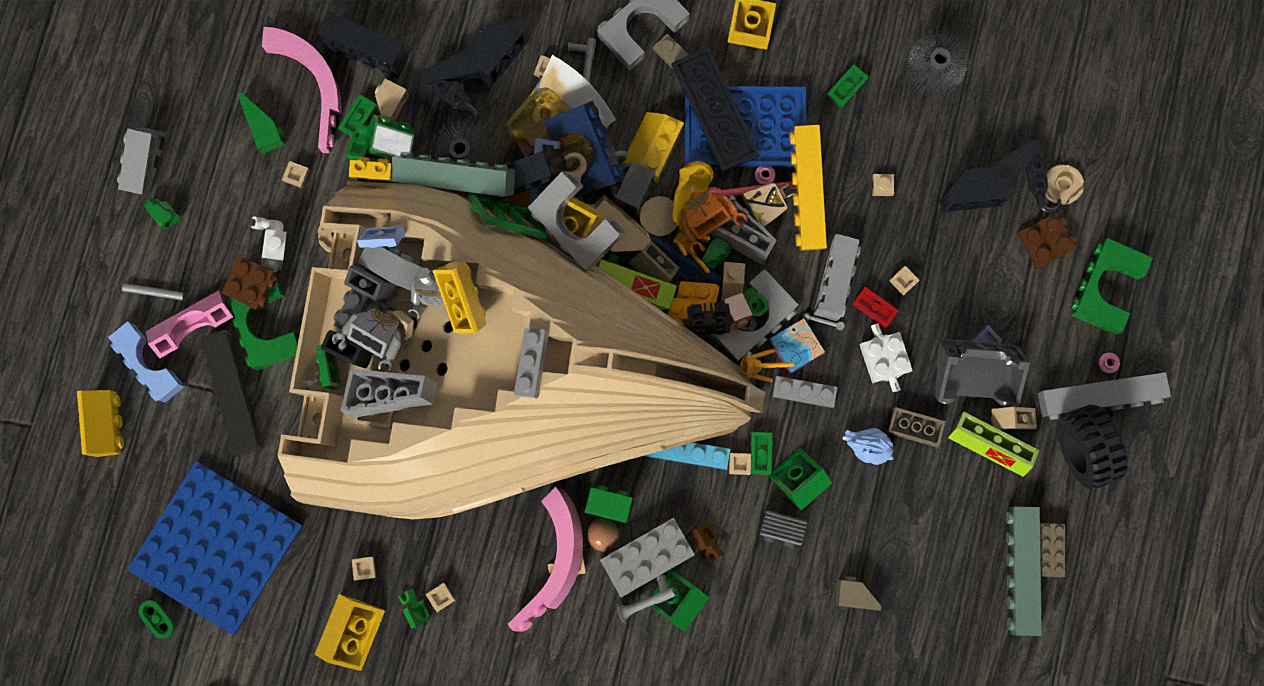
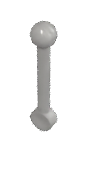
(840, 325)

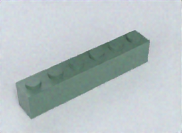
(453, 175)
(1024, 571)

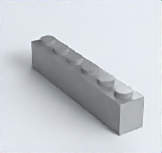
(1105, 394)

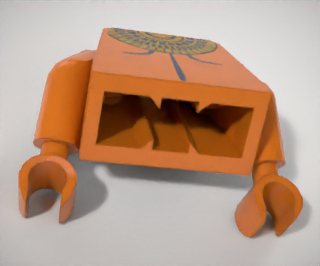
(706, 213)

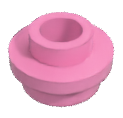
(762, 180)
(1103, 363)

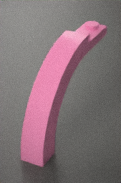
(290, 45)
(566, 564)

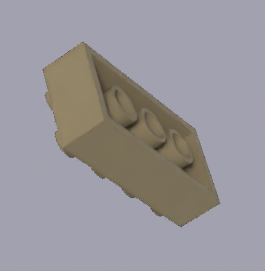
(915, 427)
(1052, 550)

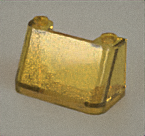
(529, 124)

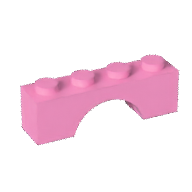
(169, 333)

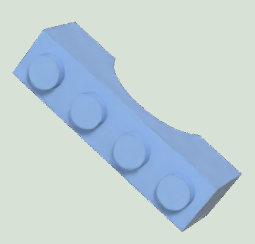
(130, 343)

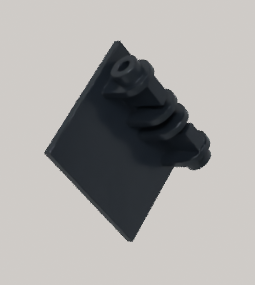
(711, 321)

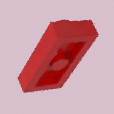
(875, 307)

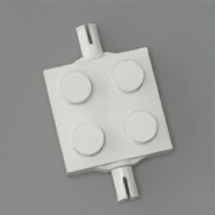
(886, 357)

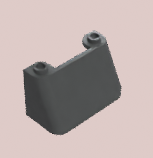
(980, 371)

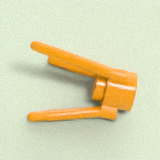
(684, 245)
(751, 366)

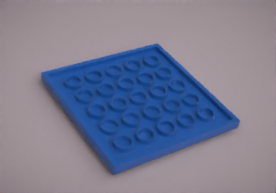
(215, 548)

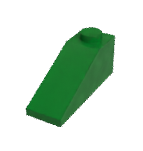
(264, 130)

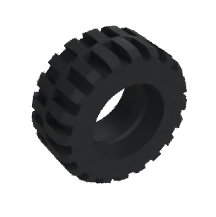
(1092, 446)

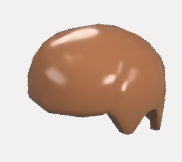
(603, 534)

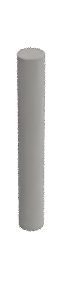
(153, 291)

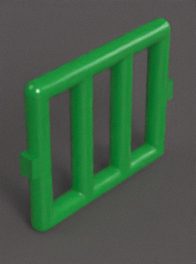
(501, 220)

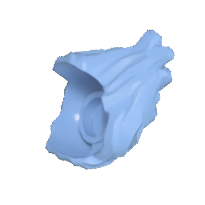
(870, 445)

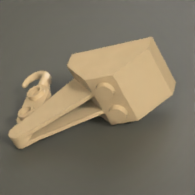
(636, 236)

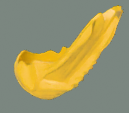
(692, 178)

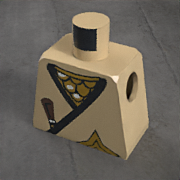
(766, 201)

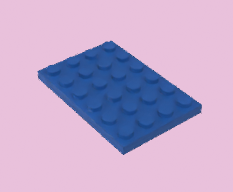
(769, 117)

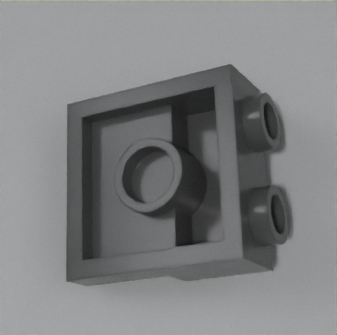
(356, 303)

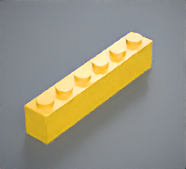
(809, 187)

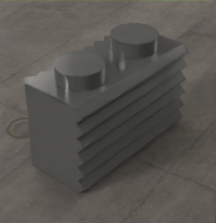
(369, 283)
(782, 528)

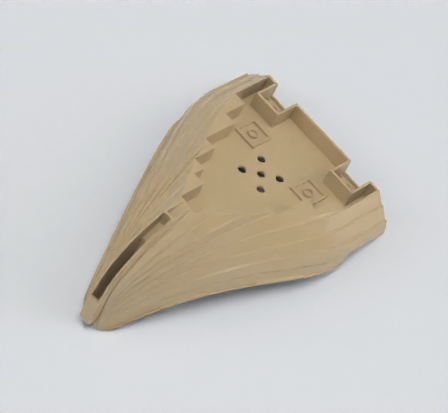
(611, 386)

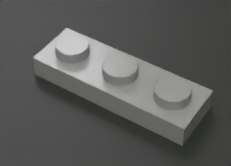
(531, 363)
(804, 392)

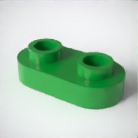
(155, 621)

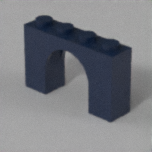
(586, 121)

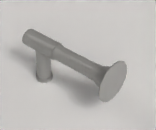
(589, 50)
(665, 594)

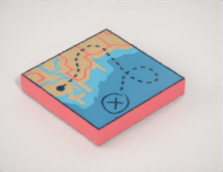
(797, 345)

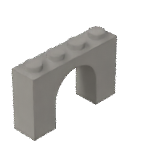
(615, 34)
(549, 210)
(781, 306)

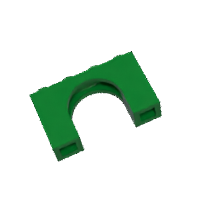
(1089, 303)
(262, 352)

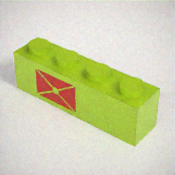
(651, 289)
(993, 444)

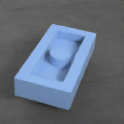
(381, 236)

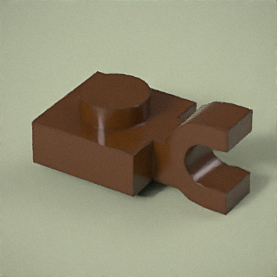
(706, 540)

